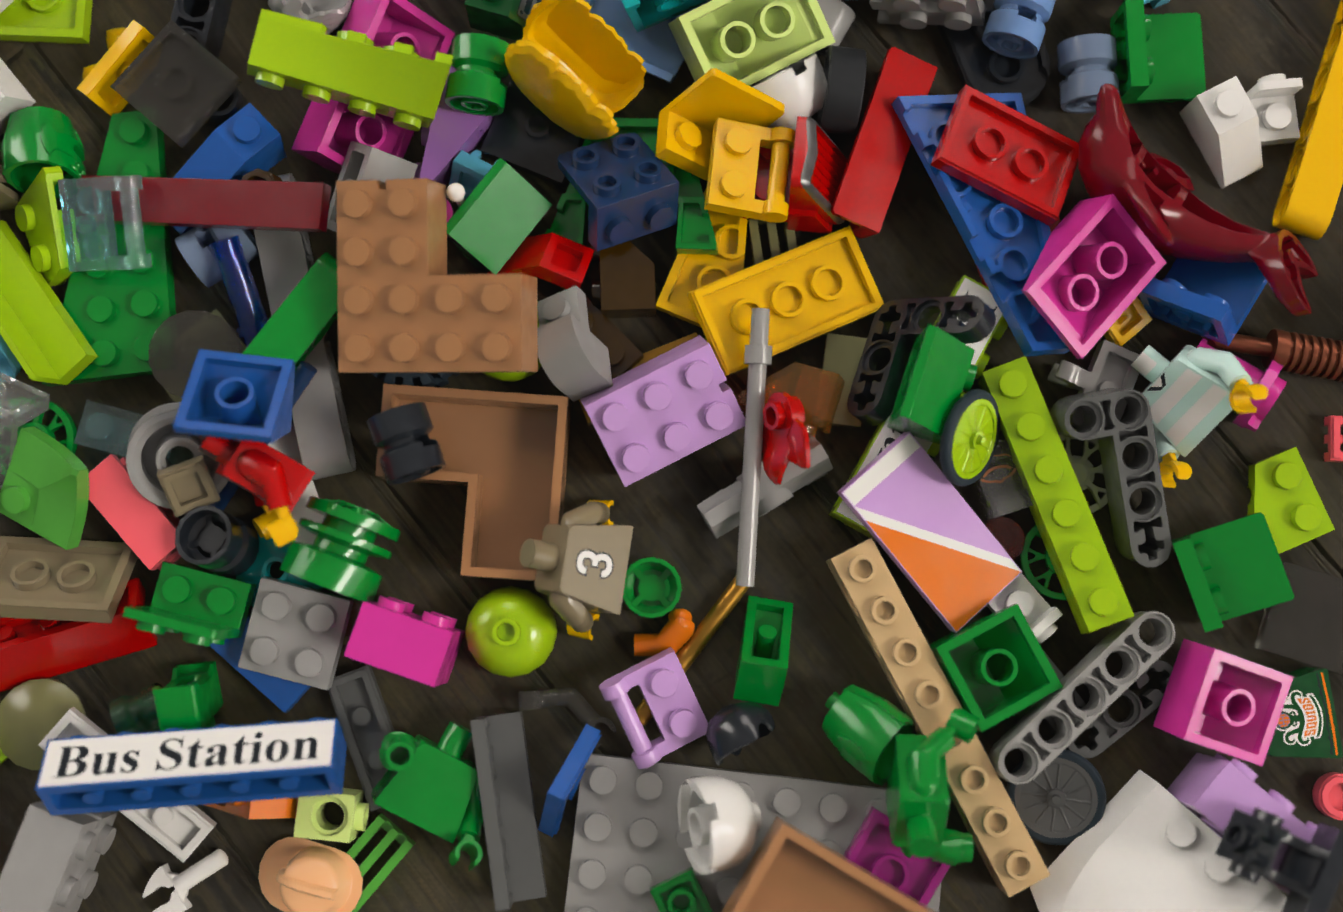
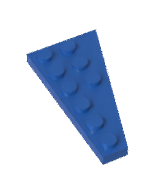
(997, 235)

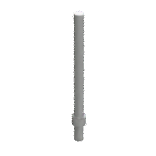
(757, 356)

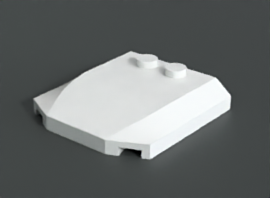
(1149, 859)

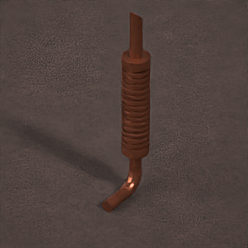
(1294, 351)

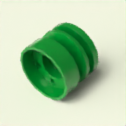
(340, 548)

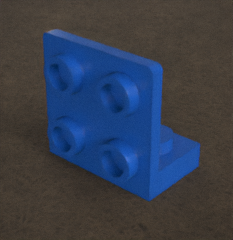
(1205, 297)

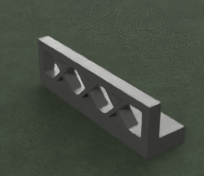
(508, 808)

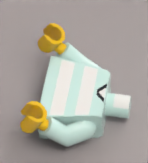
(1191, 399)

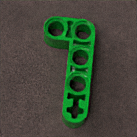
(302, 316)

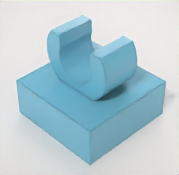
(469, 170)

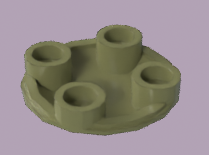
(30, 715)

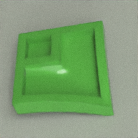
(46, 489)

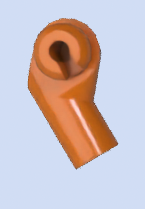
(673, 634)

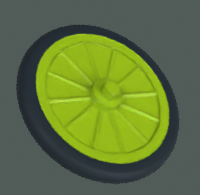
(969, 437)

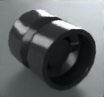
(406, 443)
(217, 541)

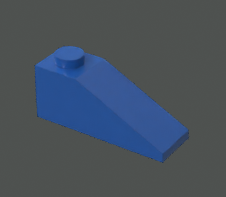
(235, 149)

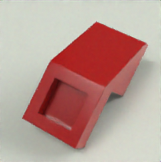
(550, 259)

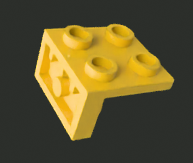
(688, 120)

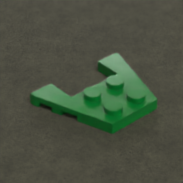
(694, 224)

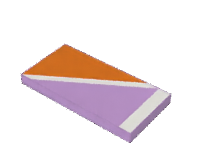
(929, 531)

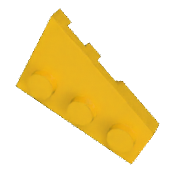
(698, 270)

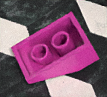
(1091, 271)

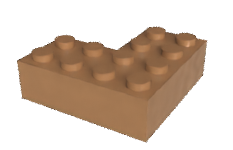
(400, 303)
(511, 459)
(807, 876)

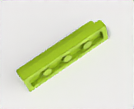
(35, 319)

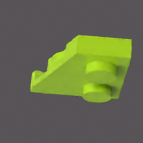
(43, 226)
(1287, 499)

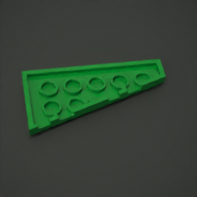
(125, 306)

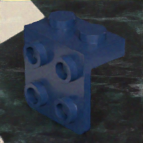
(624, 187)

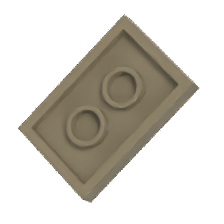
(63, 584)

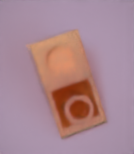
(815, 388)

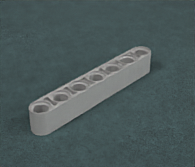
(320, 410)

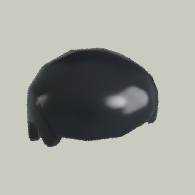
(737, 727)

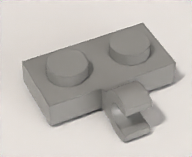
(1107, 369)

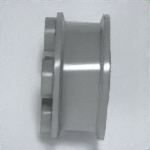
(148, 449)

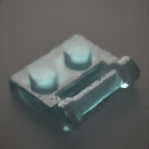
(91, 224)

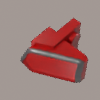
(812, 178)

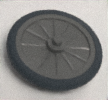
(1061, 800)

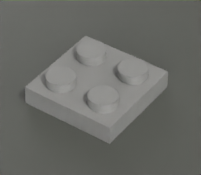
(296, 633)

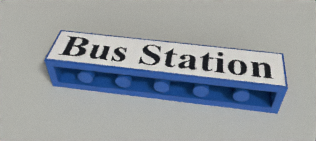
(192, 766)

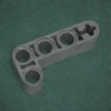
(1124, 479)

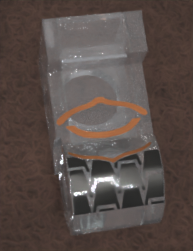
(1000, 486)

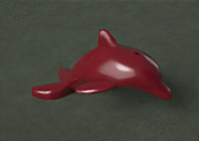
(1175, 219)

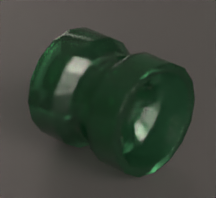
(136, 712)

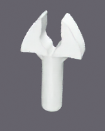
(184, 881)

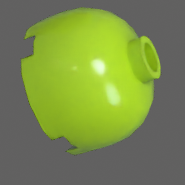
(511, 631)

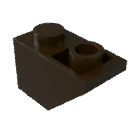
(625, 282)

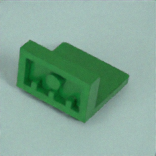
(1158, 55)
(1232, 569)
(196, 603)

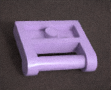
(669, 701)

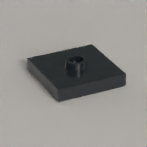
(528, 138)

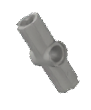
(722, 509)

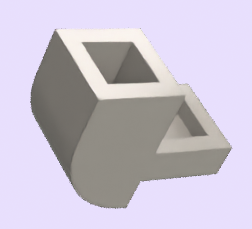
(567, 348)

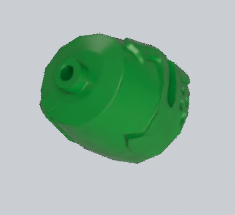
(40, 139)
(865, 730)

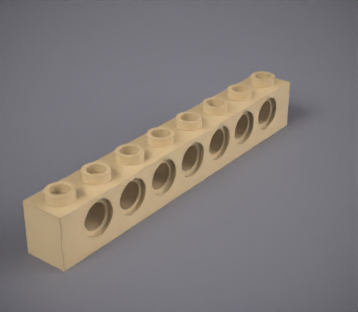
(930, 702)

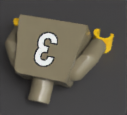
(581, 565)

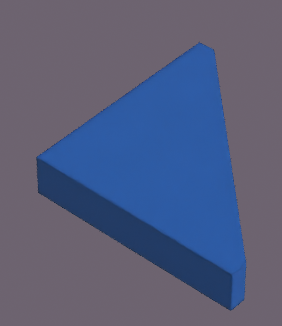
(568, 780)

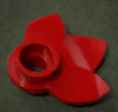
(784, 435)

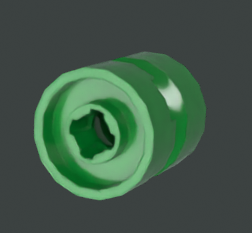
(478, 75)
(652, 587)

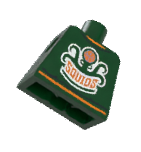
(1308, 718)

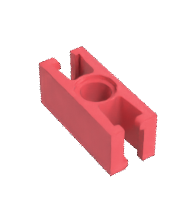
(140, 523)

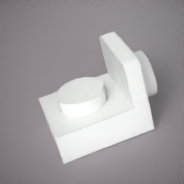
(1276, 108)
(1032, 604)

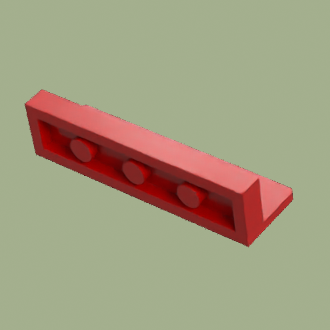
(880, 145)
(54, 647)

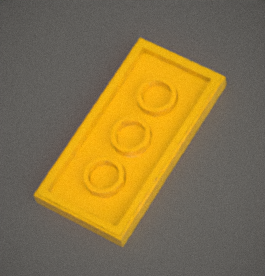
(804, 288)

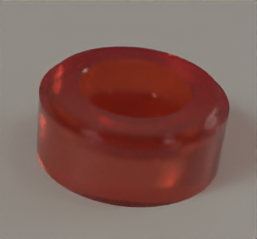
(1008, 534)

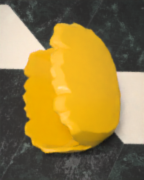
(575, 68)

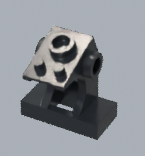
(1306, 868)

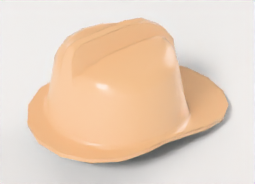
(309, 877)

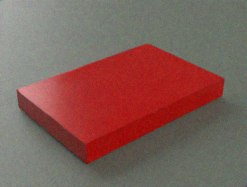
(1007, 155)

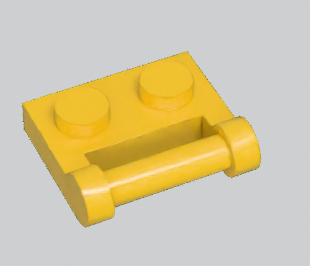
(735, 166)

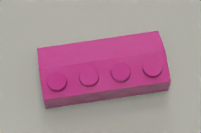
(331, 126)

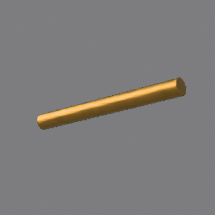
(702, 635)

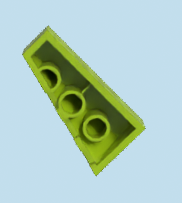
(348, 69)

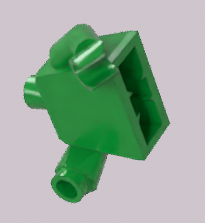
(434, 787)
(920, 793)

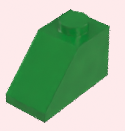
(764, 651)

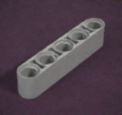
(1102, 689)

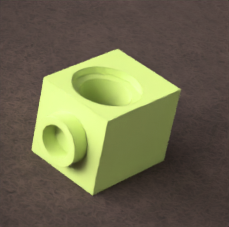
(312, 823)

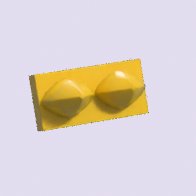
(123, 47)

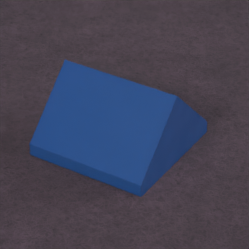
(237, 397)

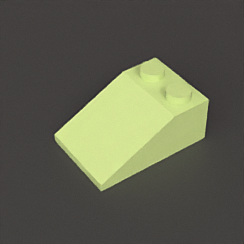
(750, 36)

